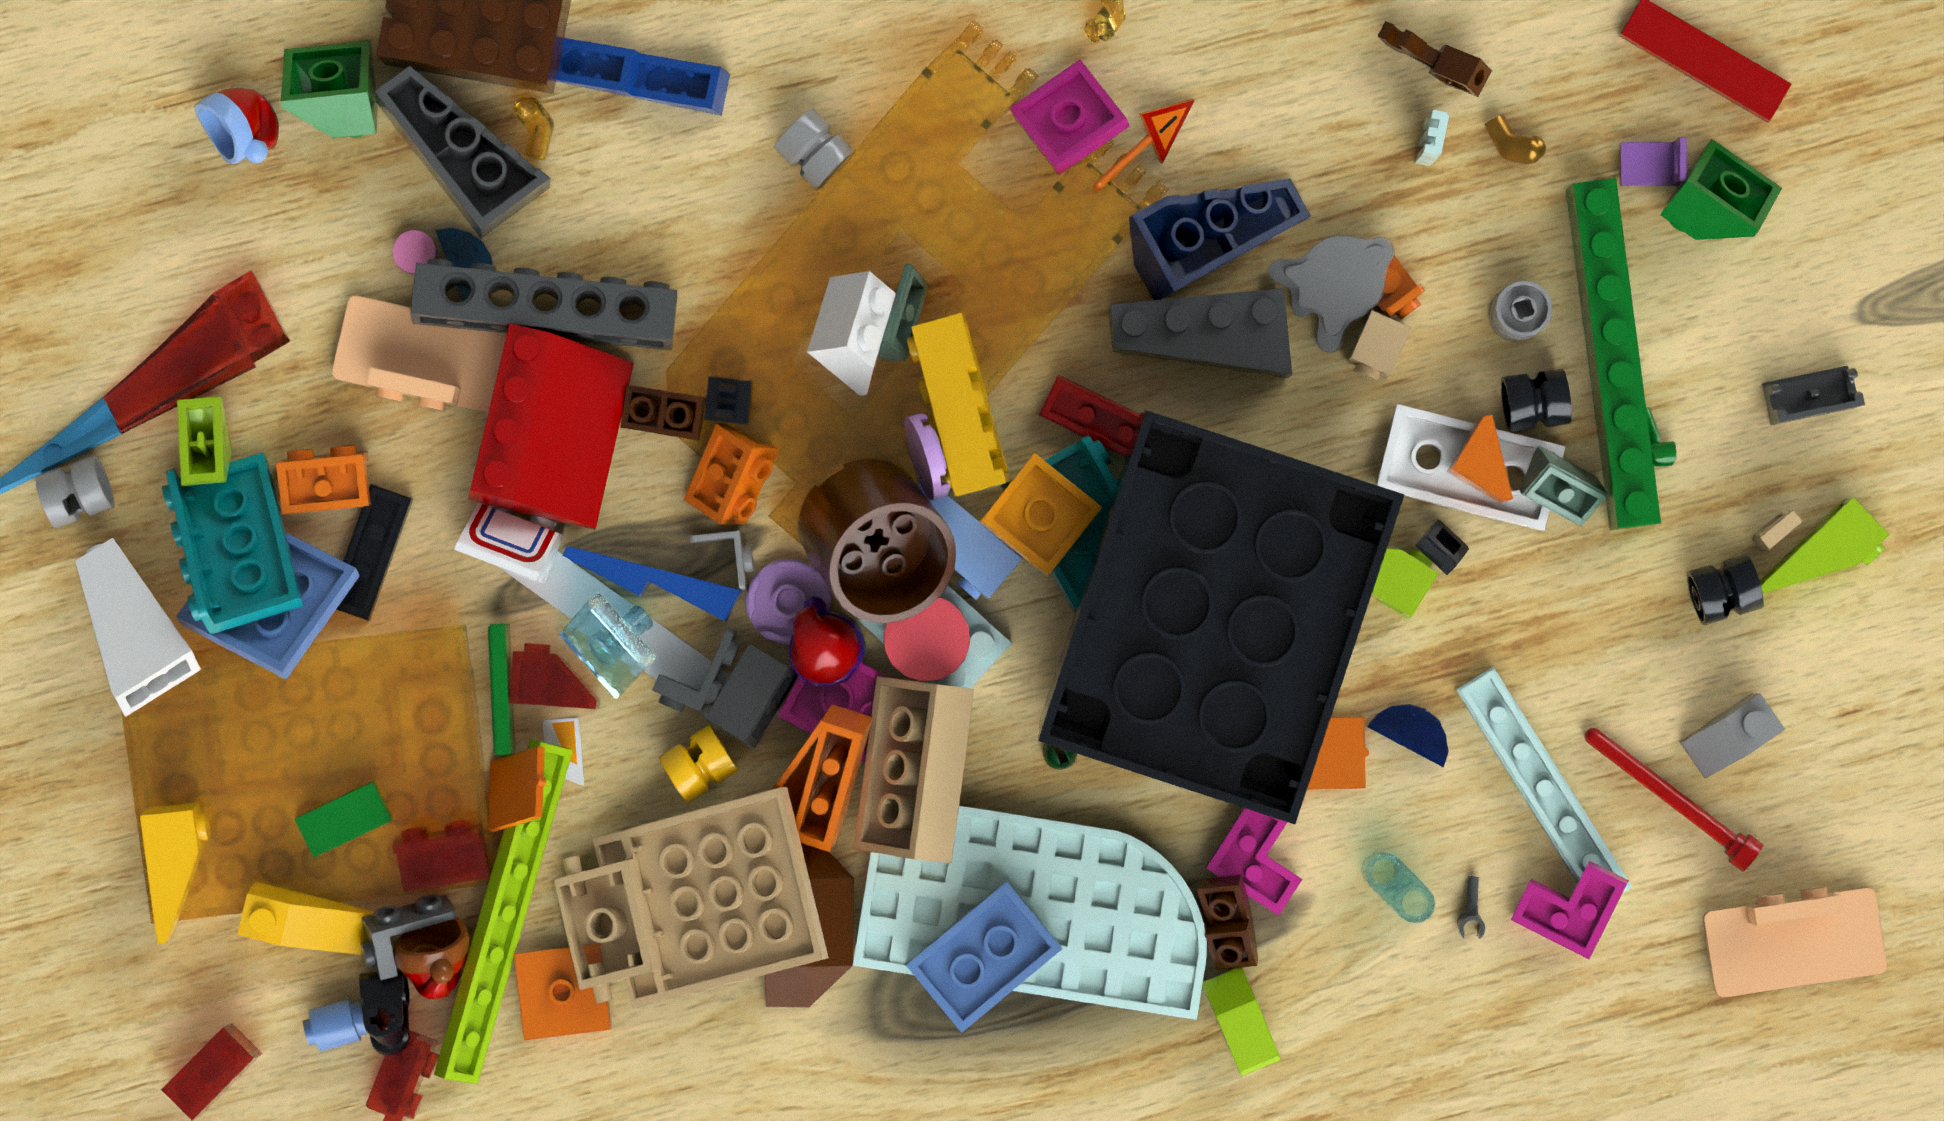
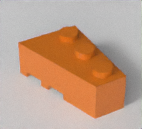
(824, 775)

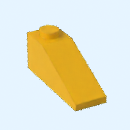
(172, 847)
(301, 920)

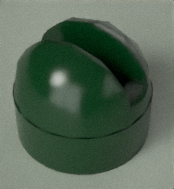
(1052, 759)

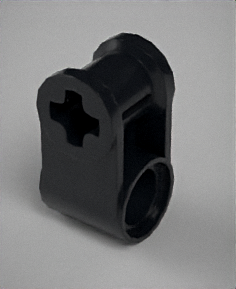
(384, 1007)

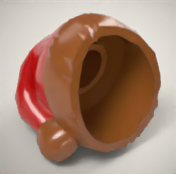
(433, 957)

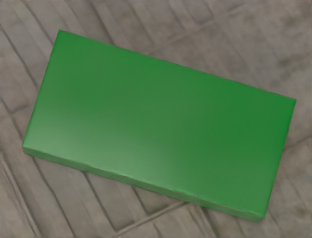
(343, 818)

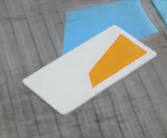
(567, 734)

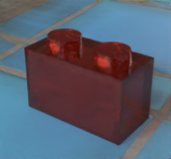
(211, 1071)

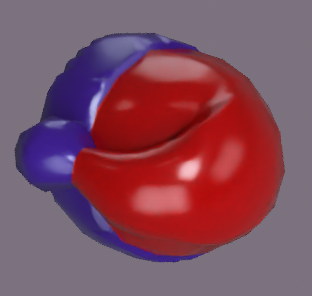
(825, 644)

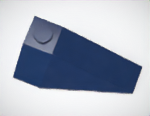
(1199, 232)

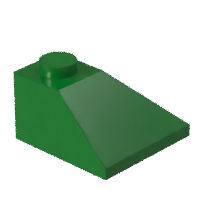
(332, 88)
(1721, 197)

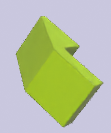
(1241, 1021)

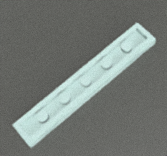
(1535, 774)

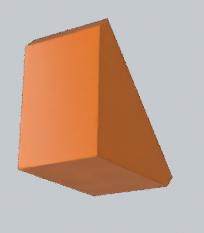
(1482, 463)

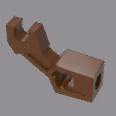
(1447, 65)

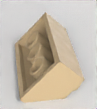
(914, 769)

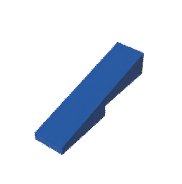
(643, 76)
(636, 578)

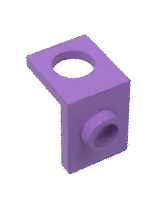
(1653, 163)

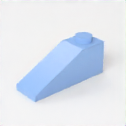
(980, 555)

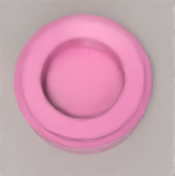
(413, 248)

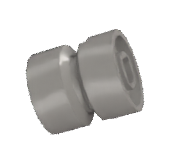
(813, 148)
(1520, 311)
(76, 491)

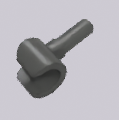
(1471, 908)

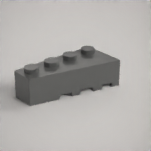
(467, 160)
(1215, 330)

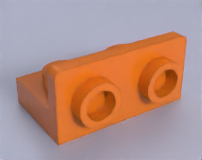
(730, 476)
(323, 481)

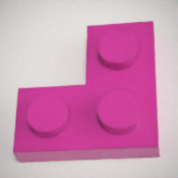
(1244, 854)
(1577, 920)

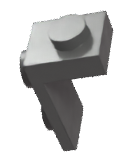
(677, 695)
(397, 920)

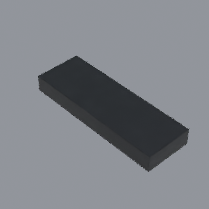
(373, 548)

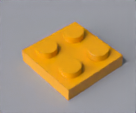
(1040, 514)

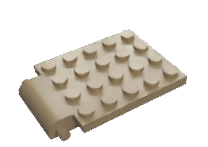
(693, 901)

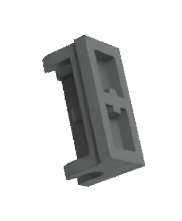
(1812, 395)
(751, 695)

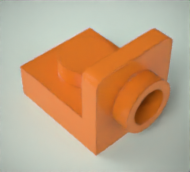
(1399, 292)

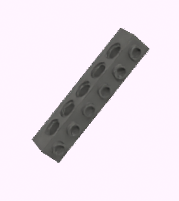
(478, 313)

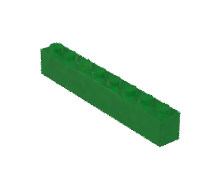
(1613, 354)

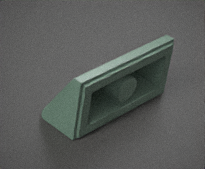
(903, 315)
(1562, 486)

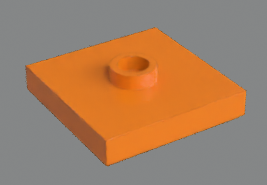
(551, 995)

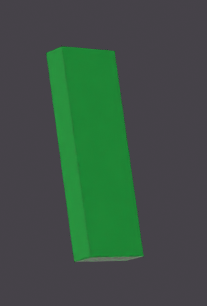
(500, 681)

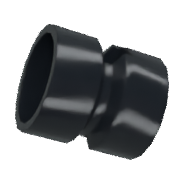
(1536, 400)
(1725, 589)

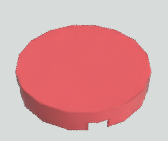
(928, 643)

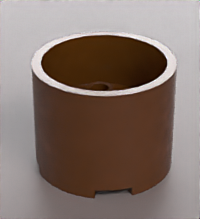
(877, 541)

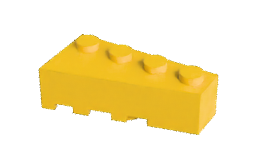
(959, 404)

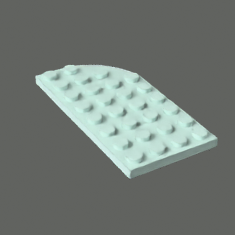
(1102, 894)

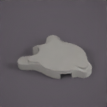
(1337, 281)

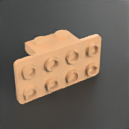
(401, 358)
(1794, 941)

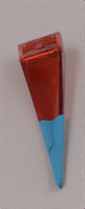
(206, 351)

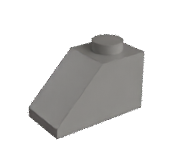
(1732, 735)

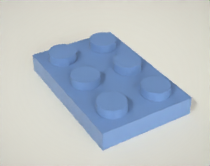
(984, 956)

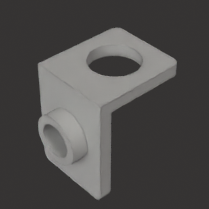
(743, 554)

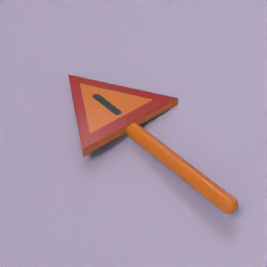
(1162, 128)

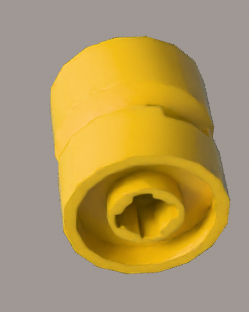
(698, 763)

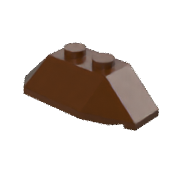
(835, 907)

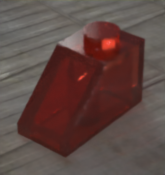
(547, 680)

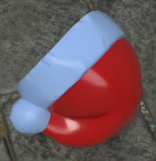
(239, 124)

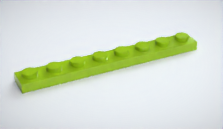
(499, 930)

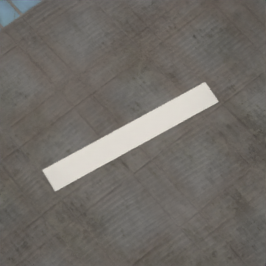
(571, 587)

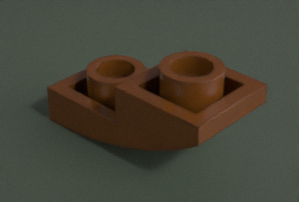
(663, 412)
(1229, 922)

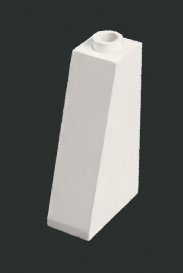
(134, 634)

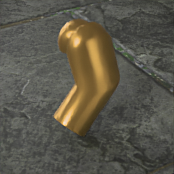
(1513, 146)

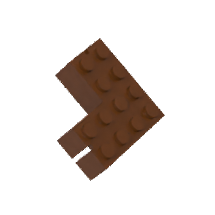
(478, 39)

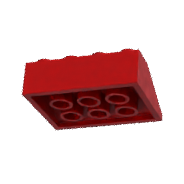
(550, 428)

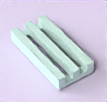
(1433, 137)

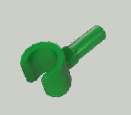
(1663, 452)

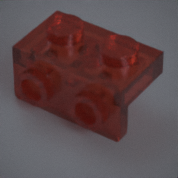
(441, 856)
(400, 1078)

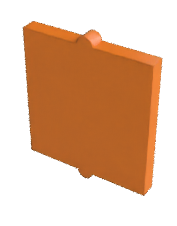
(1341, 756)
(516, 789)

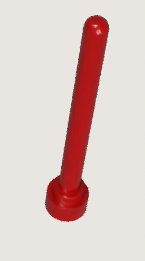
(1738, 847)

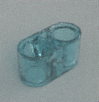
(1400, 884)

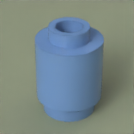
(335, 1024)

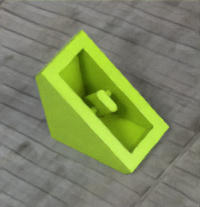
(203, 441)

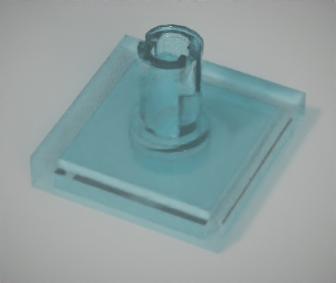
(610, 643)

